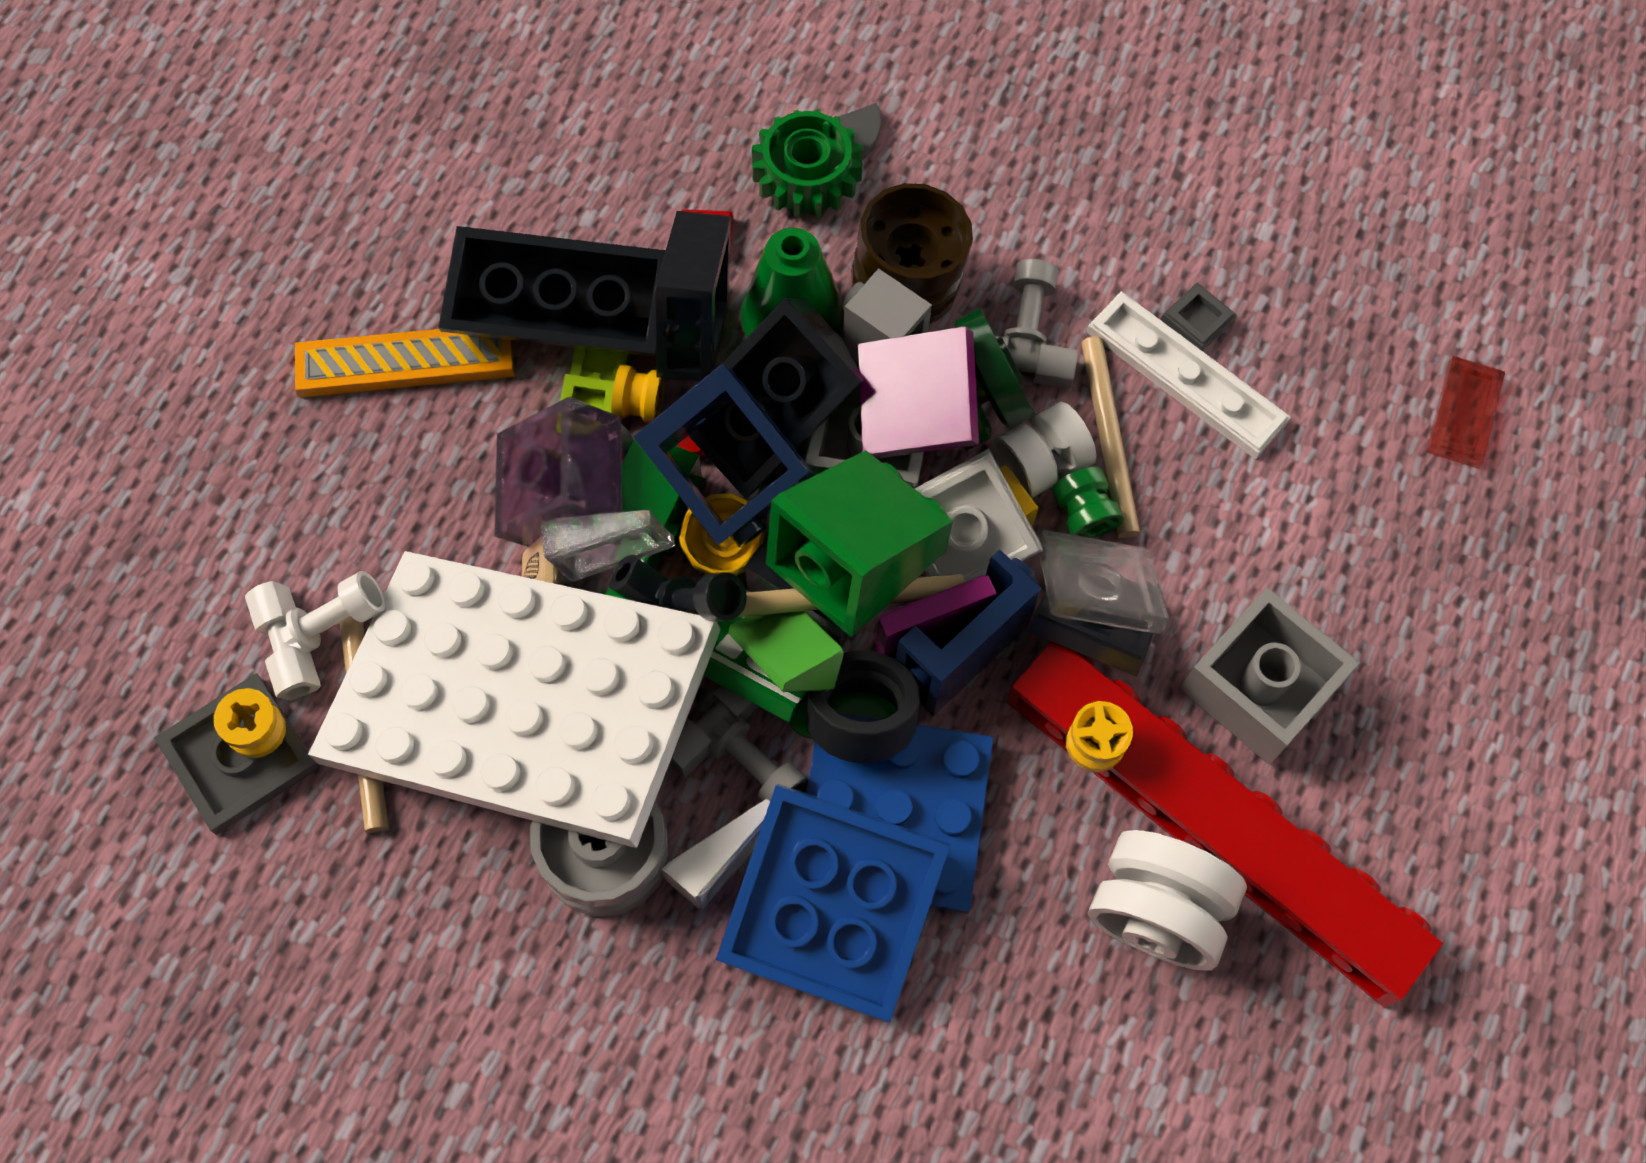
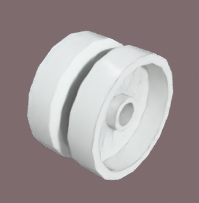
(1168, 899)

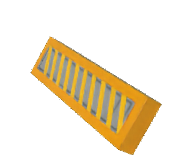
(398, 361)

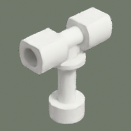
(297, 633)

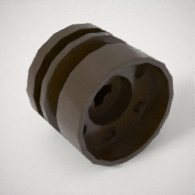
(916, 239)

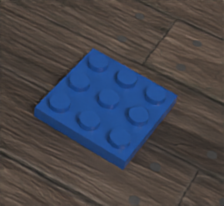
(927, 788)
(833, 902)

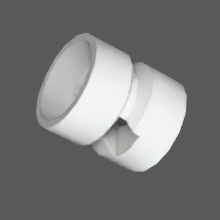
(1051, 447)

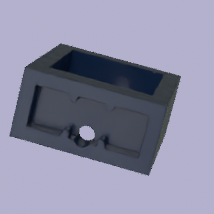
(689, 414)

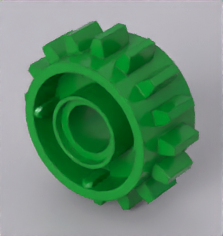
(812, 139)

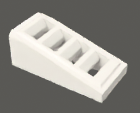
(713, 861)

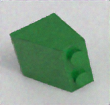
(854, 538)

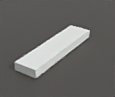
(1189, 375)

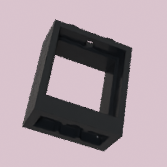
(692, 296)

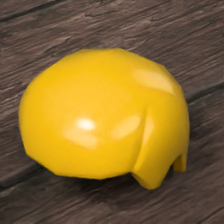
(703, 550)

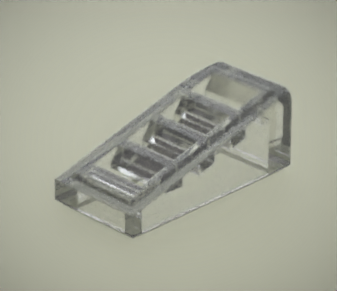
(598, 542)

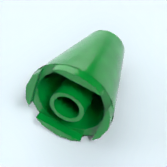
(794, 269)

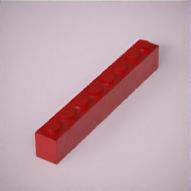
(1202, 803)

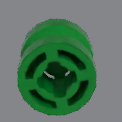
(1087, 503)

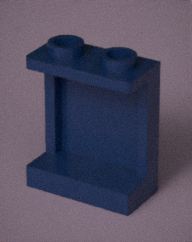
(949, 669)

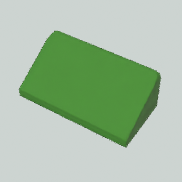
(790, 650)

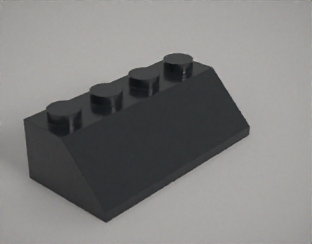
(552, 291)

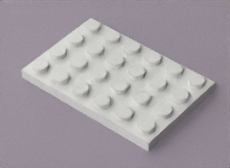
(519, 696)

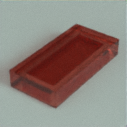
(1465, 412)

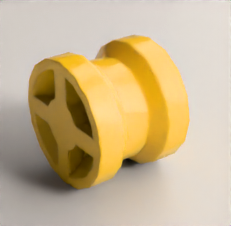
(637, 394)
(1104, 725)
(259, 733)

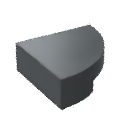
(866, 124)

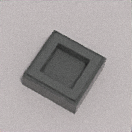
(1199, 316)

